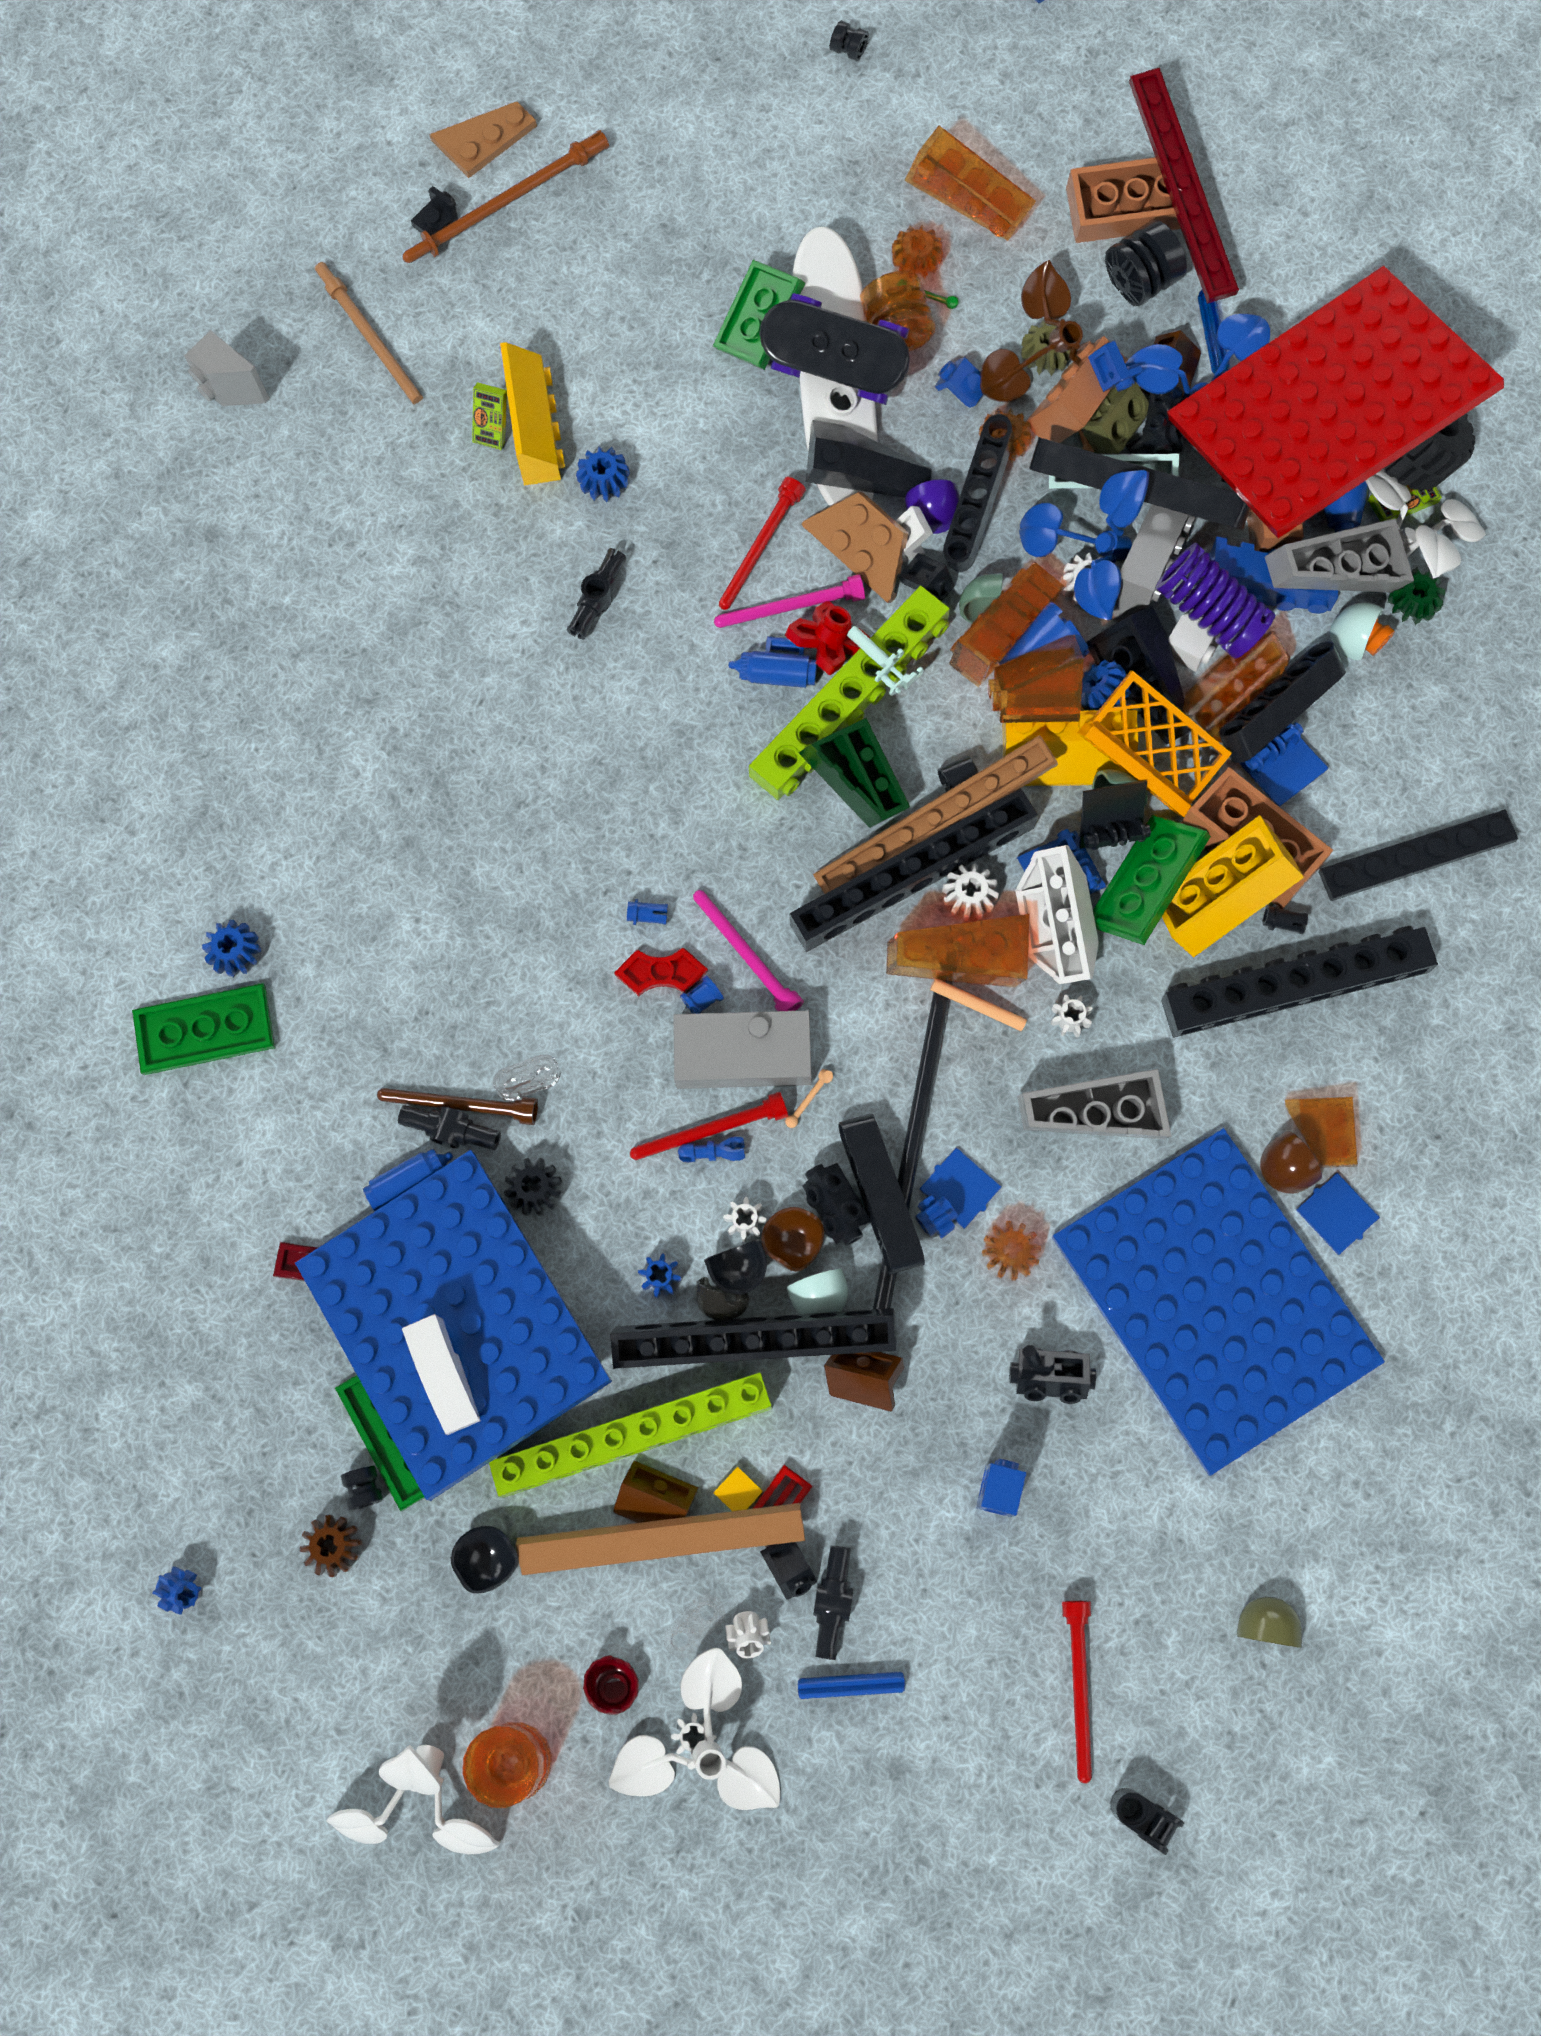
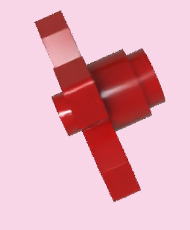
(827, 634)

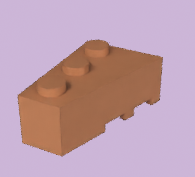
(1072, 399)

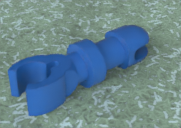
(725, 1149)

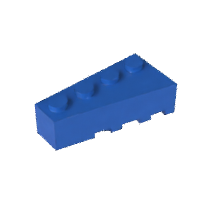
(1252, 571)

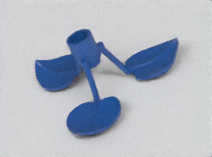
(1161, 363)
(1100, 585)

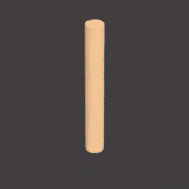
(978, 1004)

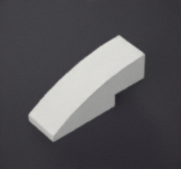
(441, 1373)

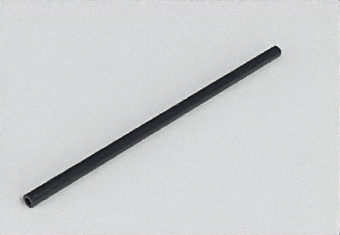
(916, 1127)

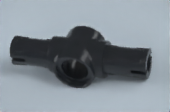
(591, 606)
(449, 1127)
(833, 1602)

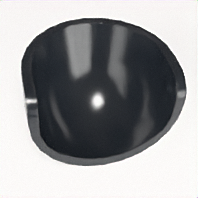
(738, 1268)
(483, 1559)

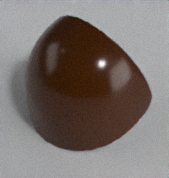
(1289, 1164)
(793, 1238)

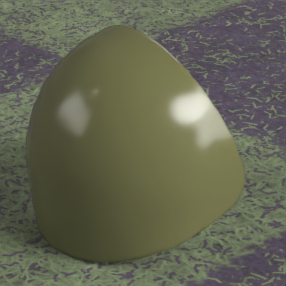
(1271, 1622)

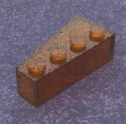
(968, 184)
(1003, 623)
(964, 952)

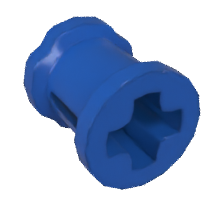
(702, 996)

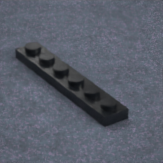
(1418, 855)

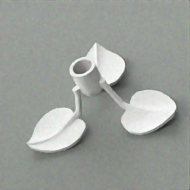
(1437, 549)
(420, 1774)
(743, 1783)

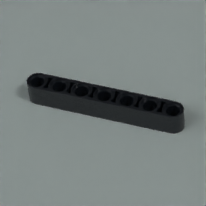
(1163, 488)

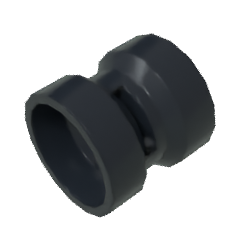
(849, 40)
(365, 1495)

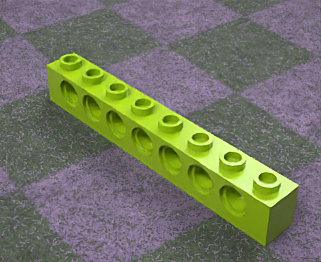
(918, 609)
(629, 1435)

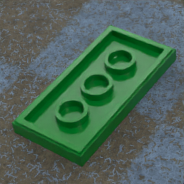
(1149, 879)
(203, 1029)
(379, 1444)

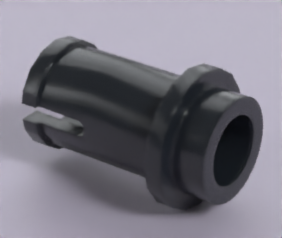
(1284, 919)

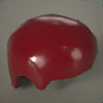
(614, 1696)

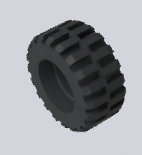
(1435, 457)

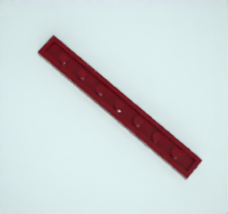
(1183, 185)

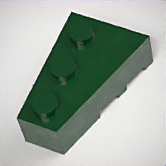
(858, 772)

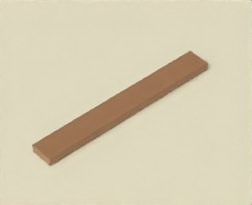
(958, 803)
(660, 1539)

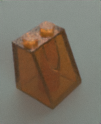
(1040, 684)

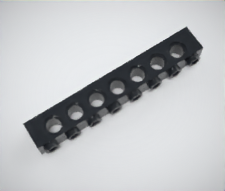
(913, 870)
(1411, 945)
(753, 1338)

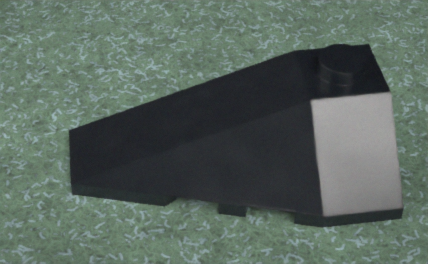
(858, 463)
(1143, 647)

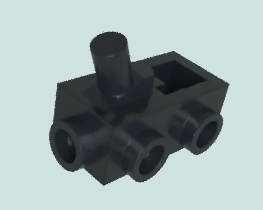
(1160, 433)
(836, 1203)
(1052, 1374)

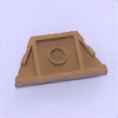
(863, 540)

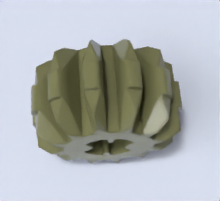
(1037, 340)

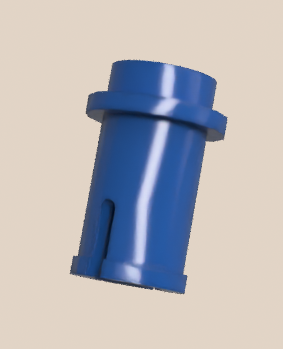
(644, 912)

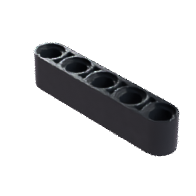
(978, 478)
(1282, 702)
(881, 1194)

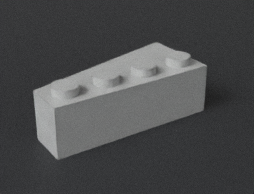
(1149, 559)
(1346, 560)
(1106, 1106)

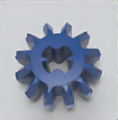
(611, 482)
(1100, 684)
(238, 955)

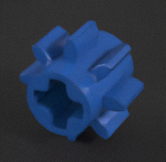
(936, 1216)
(657, 1285)
(177, 1590)

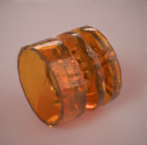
(902, 301)
(486, 1759)

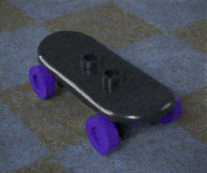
(835, 347)

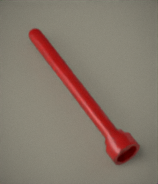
(790, 492)
(772, 1108)
(1077, 1616)

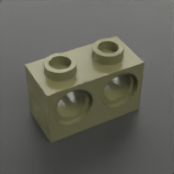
(1116, 420)

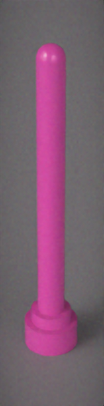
(849, 590)
(783, 997)

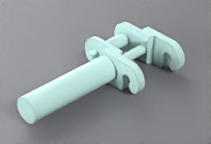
(884, 661)

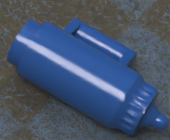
(777, 668)
(403, 1177)

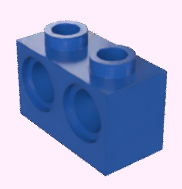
(1001, 1488)

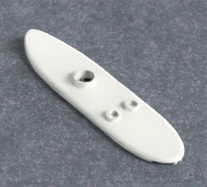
(834, 280)

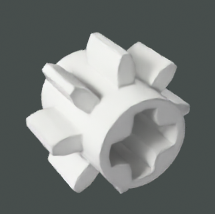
(1075, 1007)
(746, 1209)
(748, 1634)
(685, 1729)

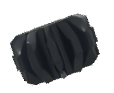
(531, 1198)

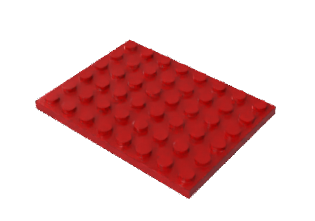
(1334, 400)

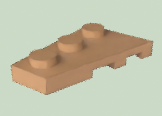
(484, 137)

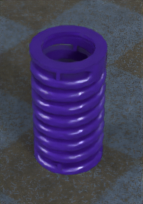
(1209, 607)

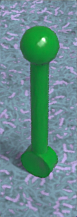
(951, 302)

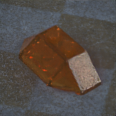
(1234, 684)

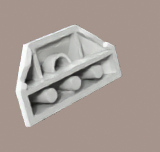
(1061, 915)

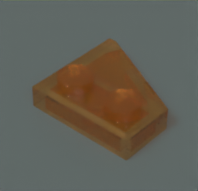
(1327, 1129)

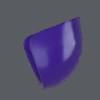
(937, 502)

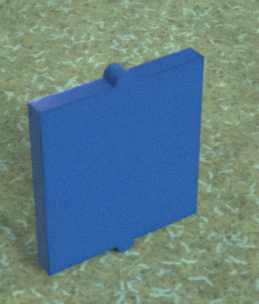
(962, 1185)
(1337, 1213)

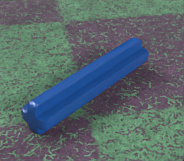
(851, 1685)

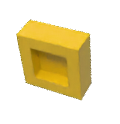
(738, 1491)

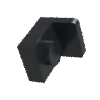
(437, 213)
(929, 574)
(789, 1569)

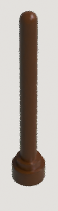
(522, 1110)

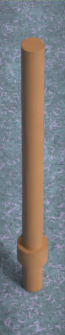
(338, 290)

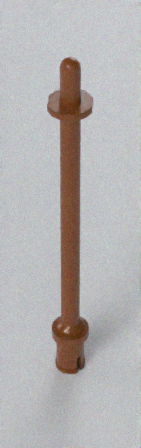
(578, 154)

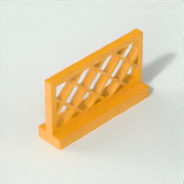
(1136, 766)

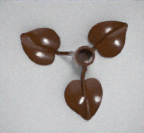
(1042, 296)

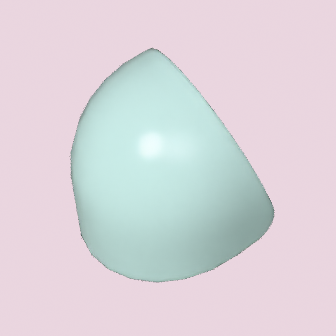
(1353, 628)
(819, 1293)

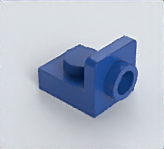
(1111, 368)

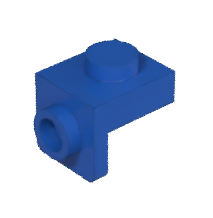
(962, 380)

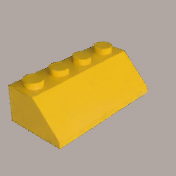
(531, 415)
(1075, 756)
(1230, 886)

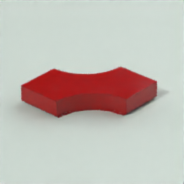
(648, 972)

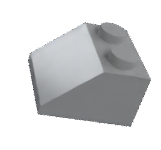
(224, 373)

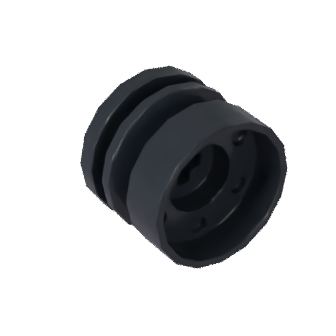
(1146, 262)

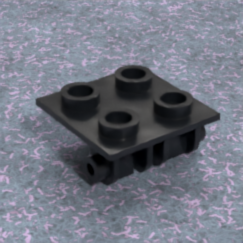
(1113, 816)

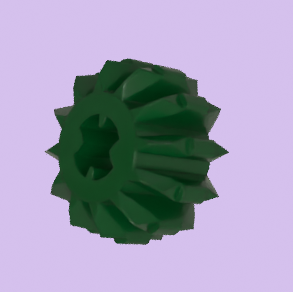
(1420, 607)

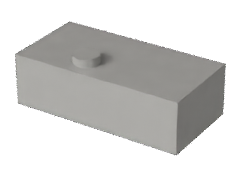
(742, 1049)

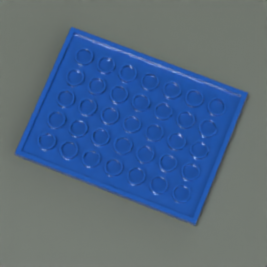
(459, 1256)
(1217, 1301)

